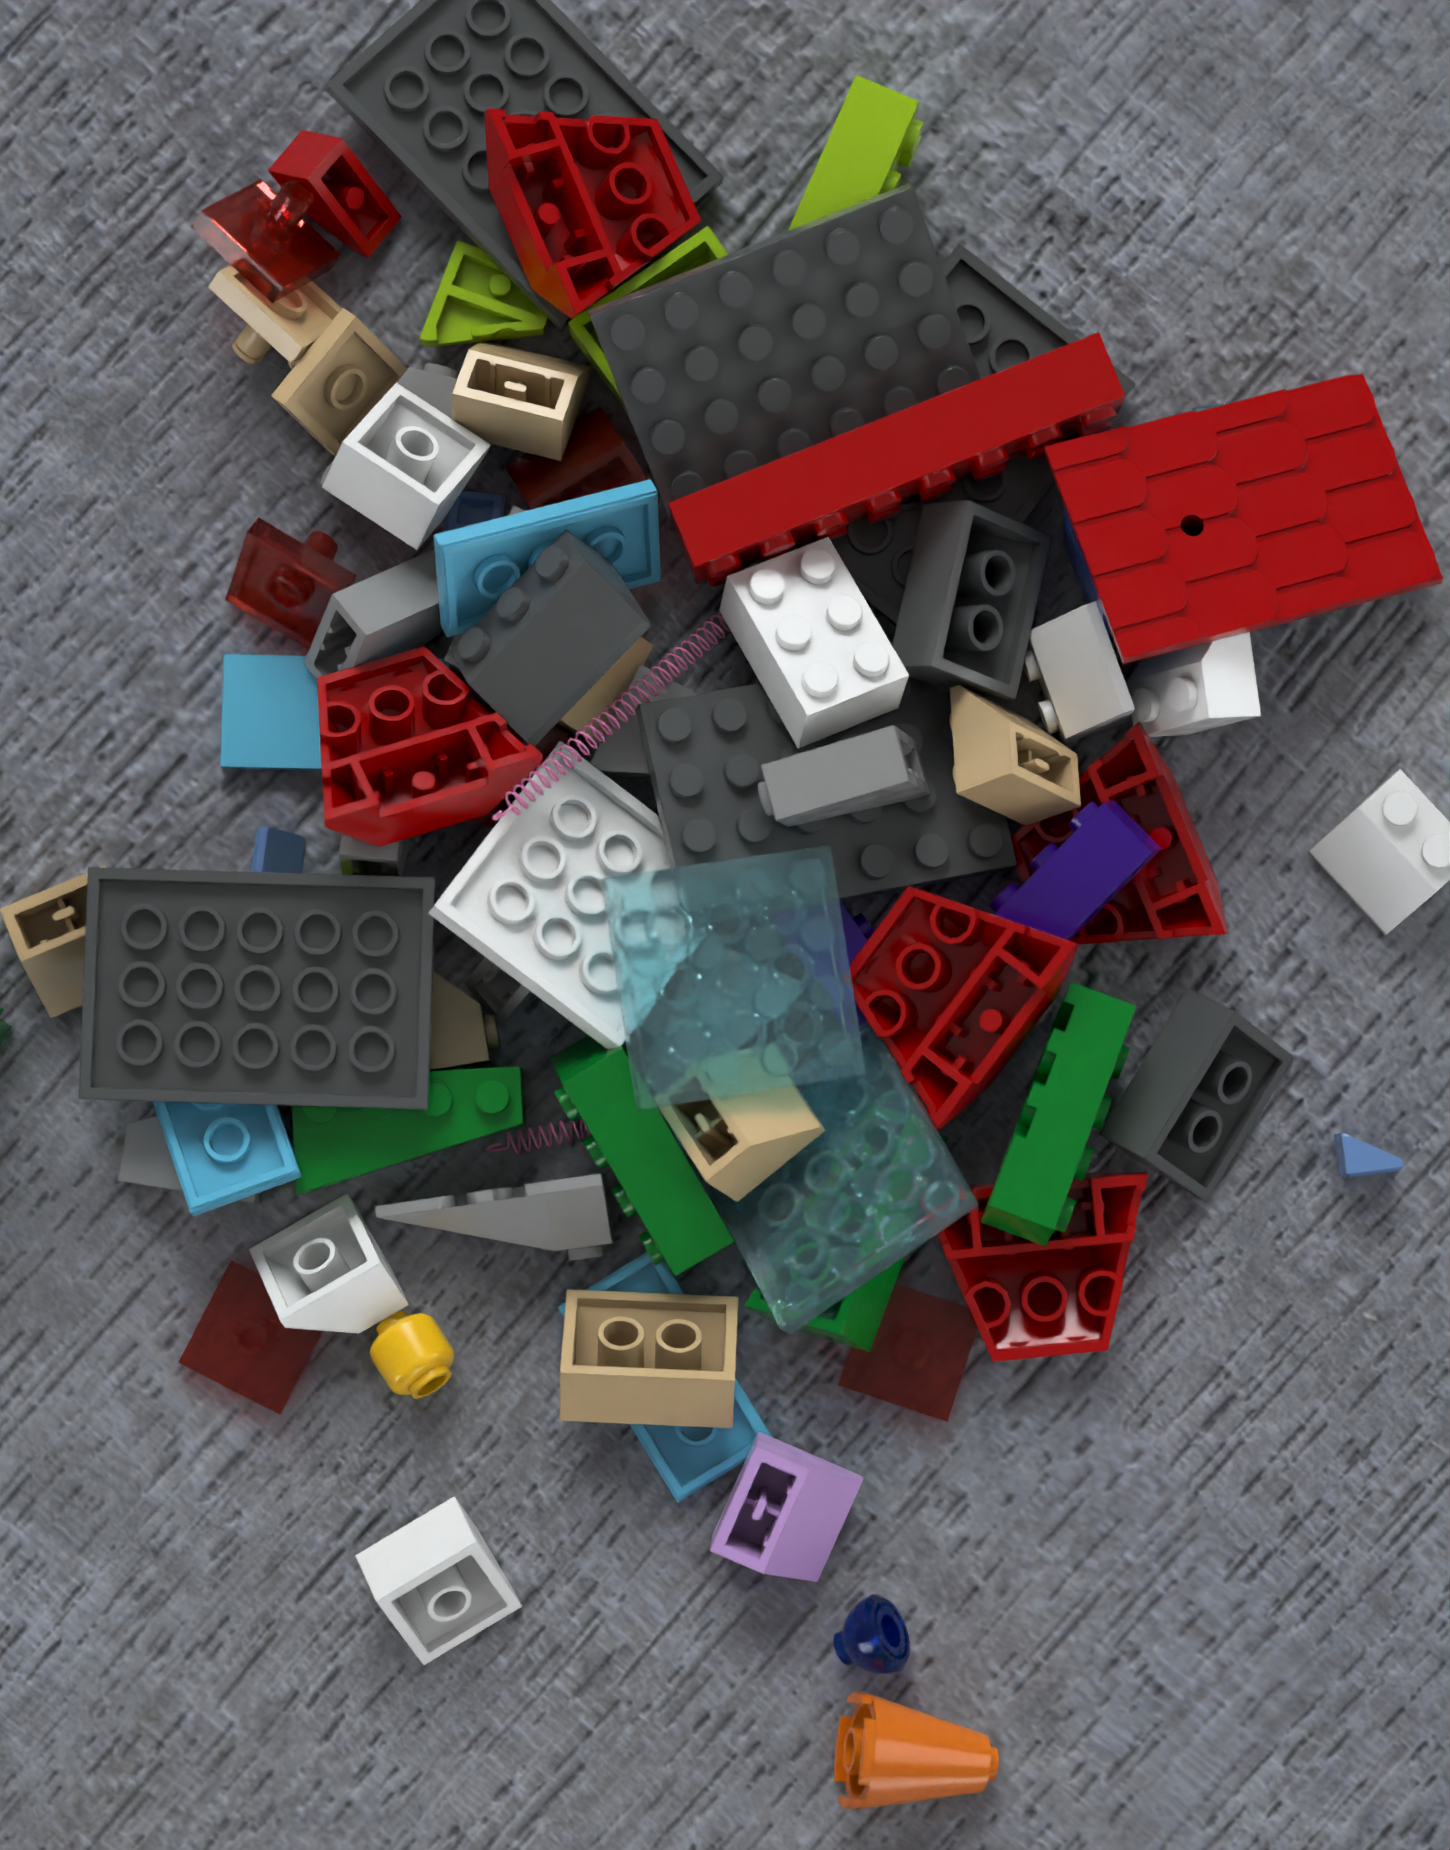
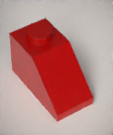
(344, 192)

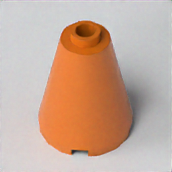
(906, 1755)

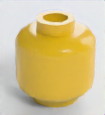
(412, 1354)

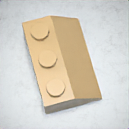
(648, 1358)

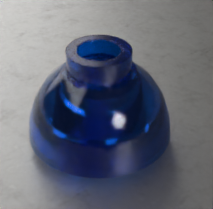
(874, 1637)

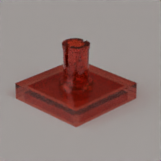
(268, 237)
(287, 580)
(246, 1343)
(914, 1354)

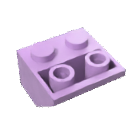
(784, 1511)

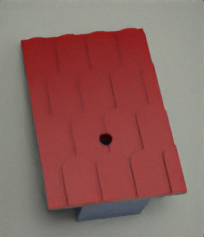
(1239, 517)

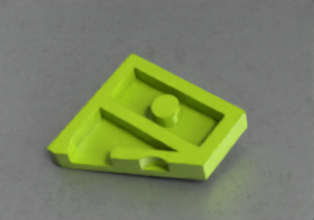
(478, 304)

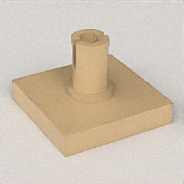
(287, 324)
(338, 380)

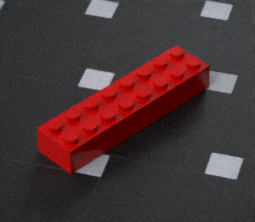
(897, 460)

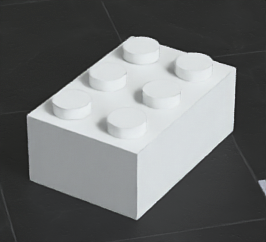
(813, 642)

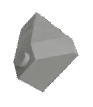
(542, 1215)

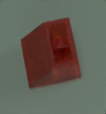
(591, 463)

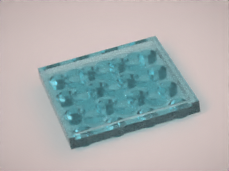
(733, 977)
(849, 1197)

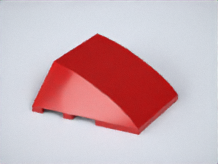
(584, 199)
(411, 750)
(1177, 887)
(955, 993)
(1053, 1296)

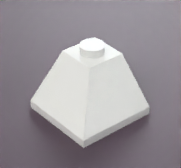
(328, 1272)

